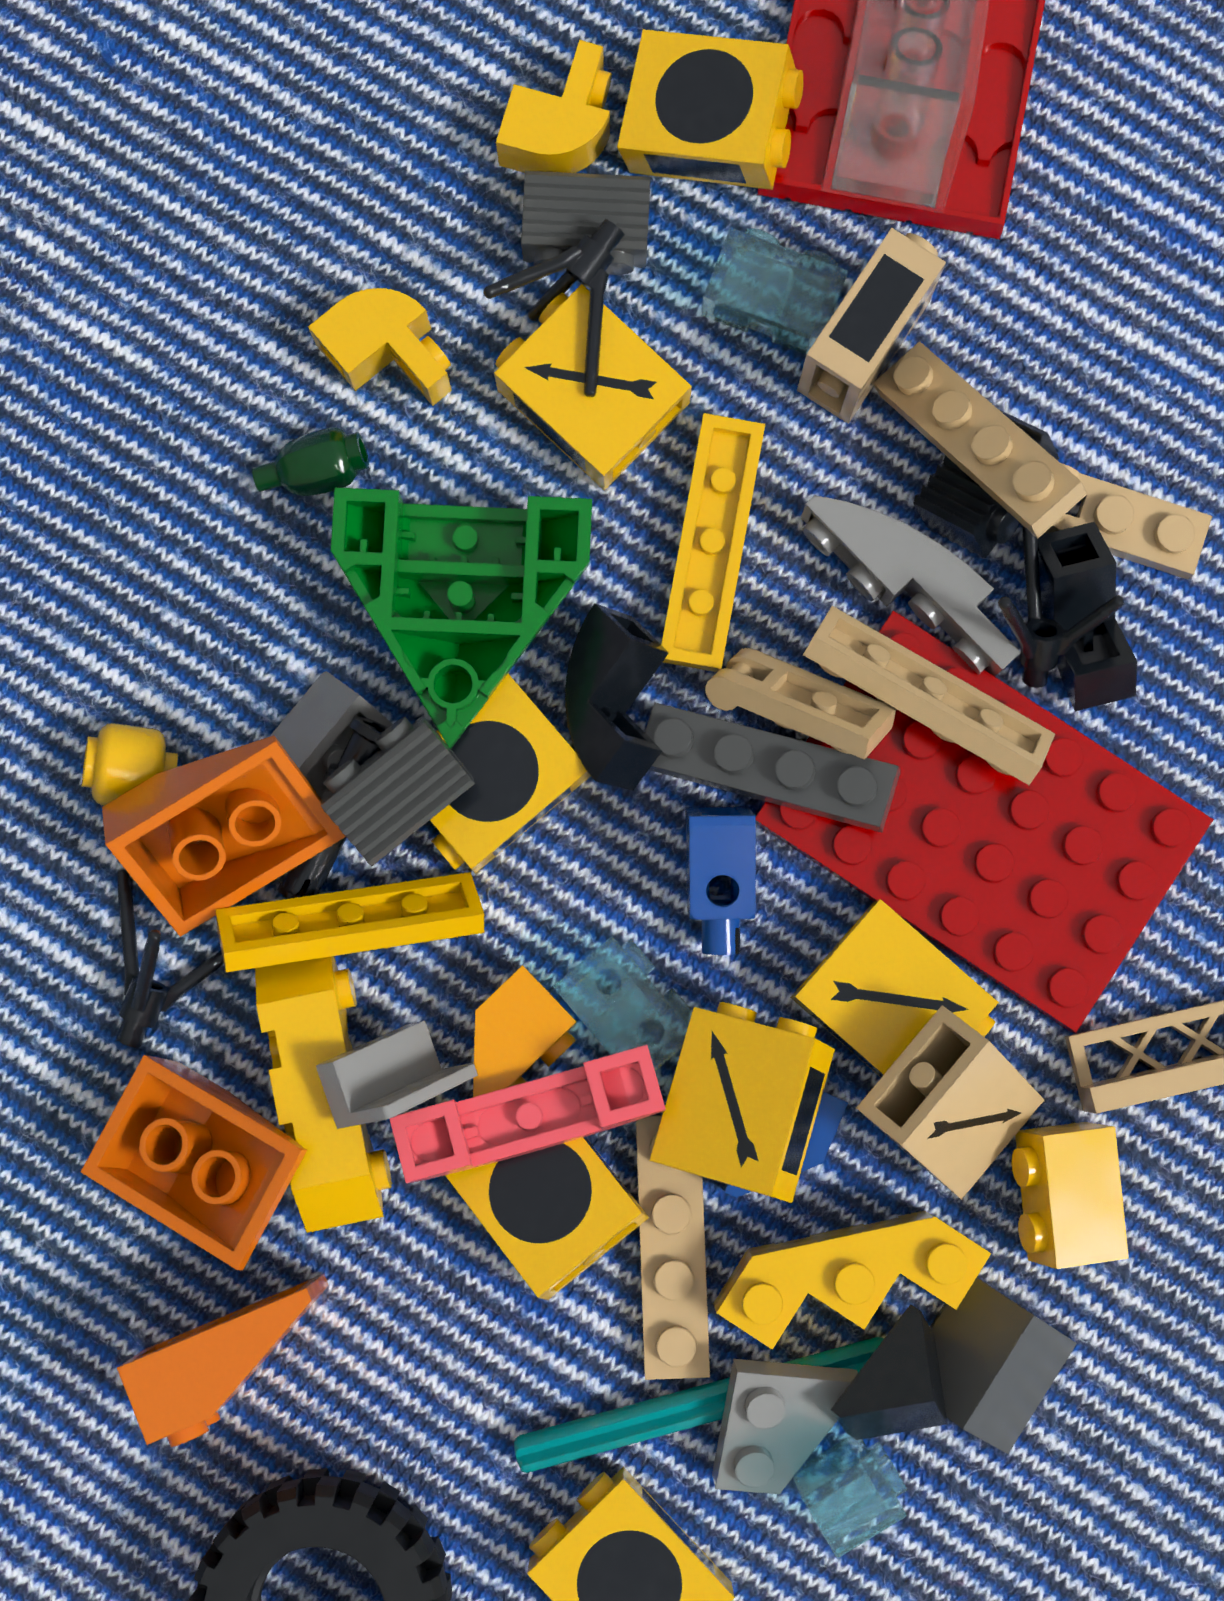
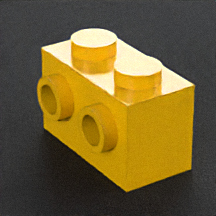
(1070, 1195)

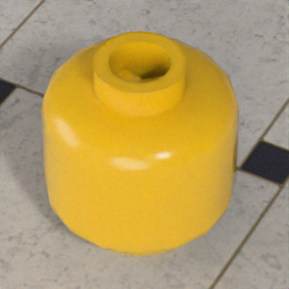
(123, 759)

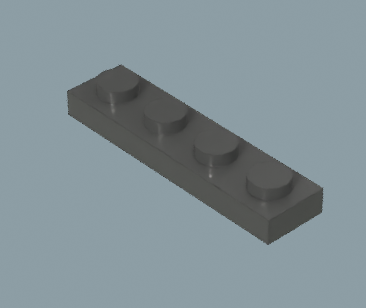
(772, 767)

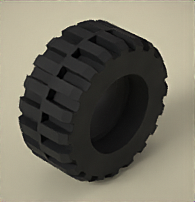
(331, 1515)

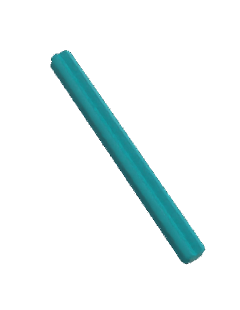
(655, 1416)

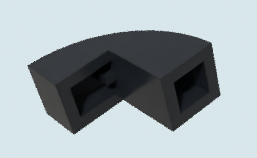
(1075, 581)
(603, 678)

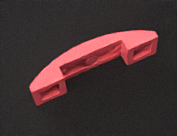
(527, 1116)

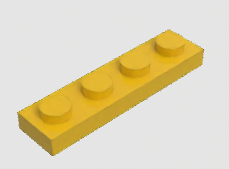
(712, 542)
(349, 921)

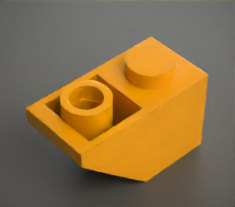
(517, 1030)

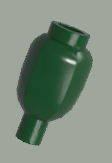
(315, 463)

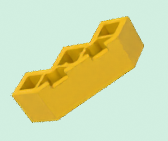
(306, 1025)
(848, 1272)

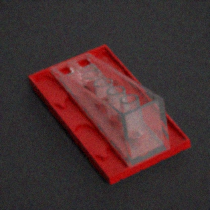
(910, 108)

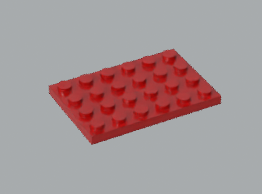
(1009, 875)

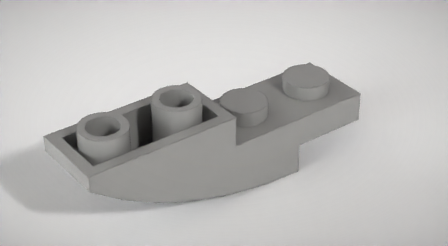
(895, 557)

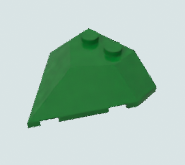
(458, 586)

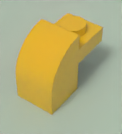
(556, 131)
(374, 329)

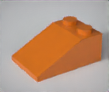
(217, 830)
(194, 1159)
(193, 1375)

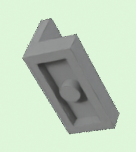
(320, 727)
(387, 1076)

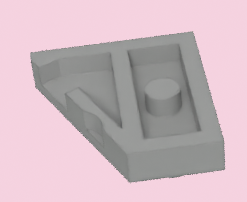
(774, 1422)

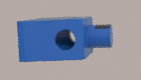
(716, 845)

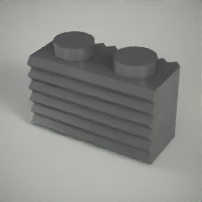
(569, 205)
(395, 788)

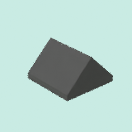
(995, 1363)

